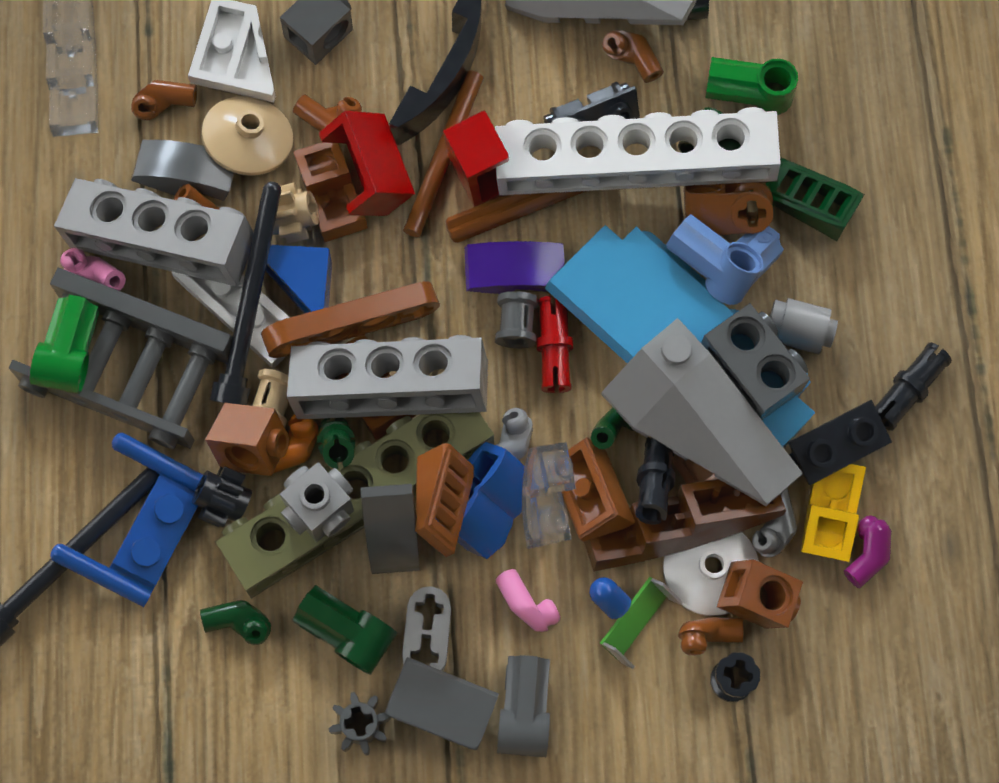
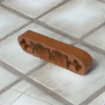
(351, 318)

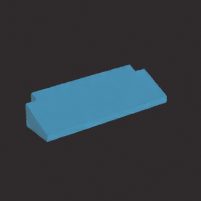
(637, 289)

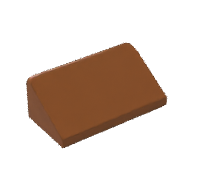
(598, 500)

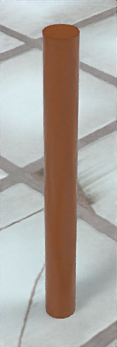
(440, 159)

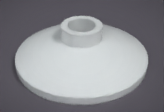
(693, 583)

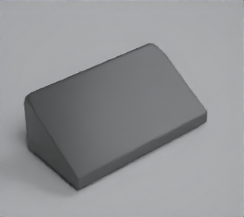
(441, 704)

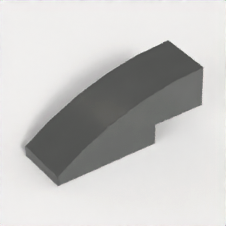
(390, 528)

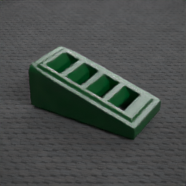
(802, 210)

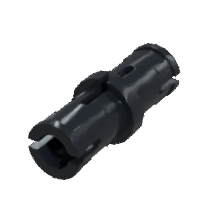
(912, 385)
(655, 482)

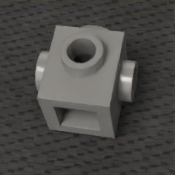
(323, 517)

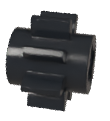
(221, 496)

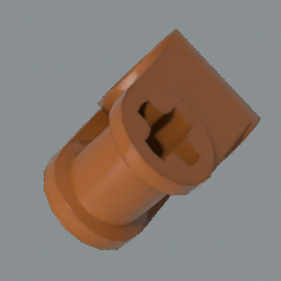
(725, 206)

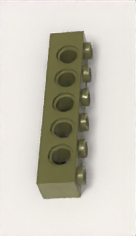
(262, 568)

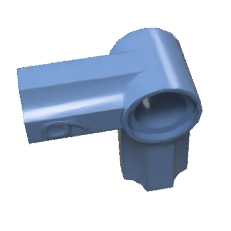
(727, 266)

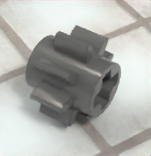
(347, 717)

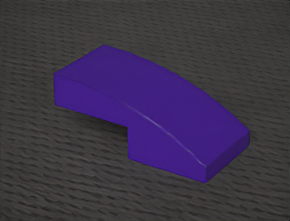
(511, 265)

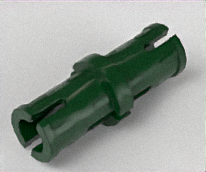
(336, 452)

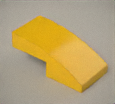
(833, 514)

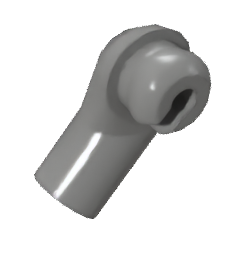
(516, 432)

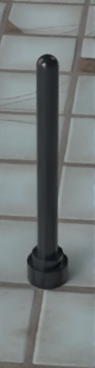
(232, 384)
(80, 542)

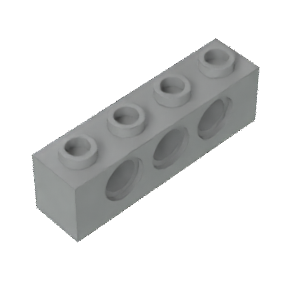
(218, 256)
(408, 392)

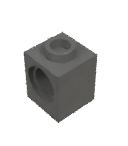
(317, 26)

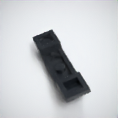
(421, 108)

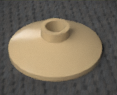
(245, 149)

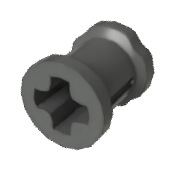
(516, 320)

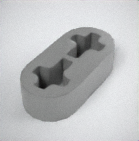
(440, 627)

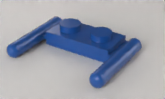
(153, 533)

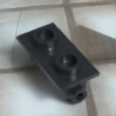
(608, 101)
(839, 442)

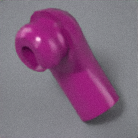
(875, 551)

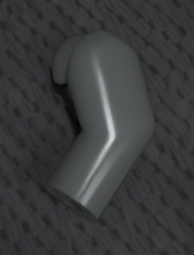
(776, 533)

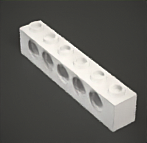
(658, 167)

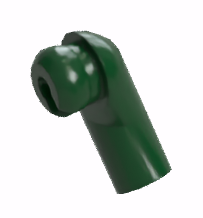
(239, 616)

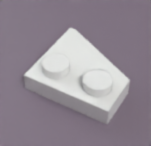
(232, 52)

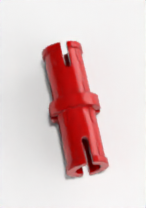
(554, 346)

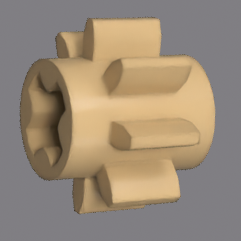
(295, 214)

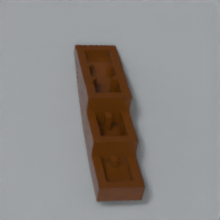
(694, 518)

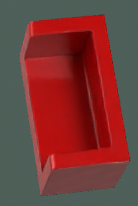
(475, 154)
(375, 159)

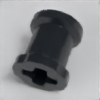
(747, 669)

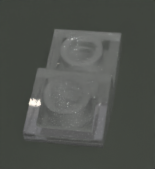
(545, 477)

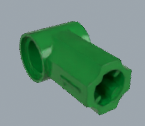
(747, 83)
(64, 356)

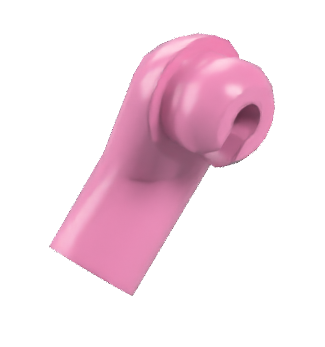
(92, 268)
(523, 605)

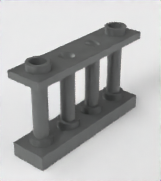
(161, 330)

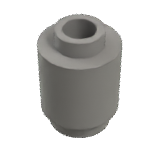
(803, 325)

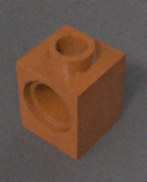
(248, 439)
(742, 594)

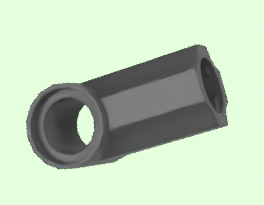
(524, 717)

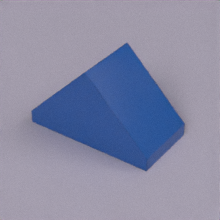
(302, 274)

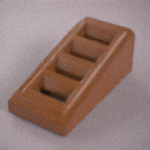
(443, 494)

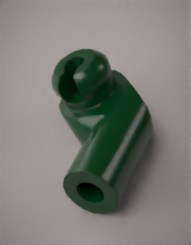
(608, 429)

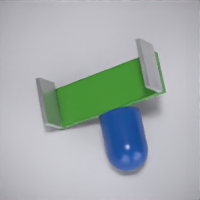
(630, 615)

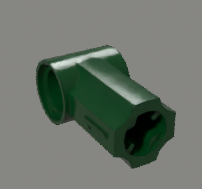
(354, 634)

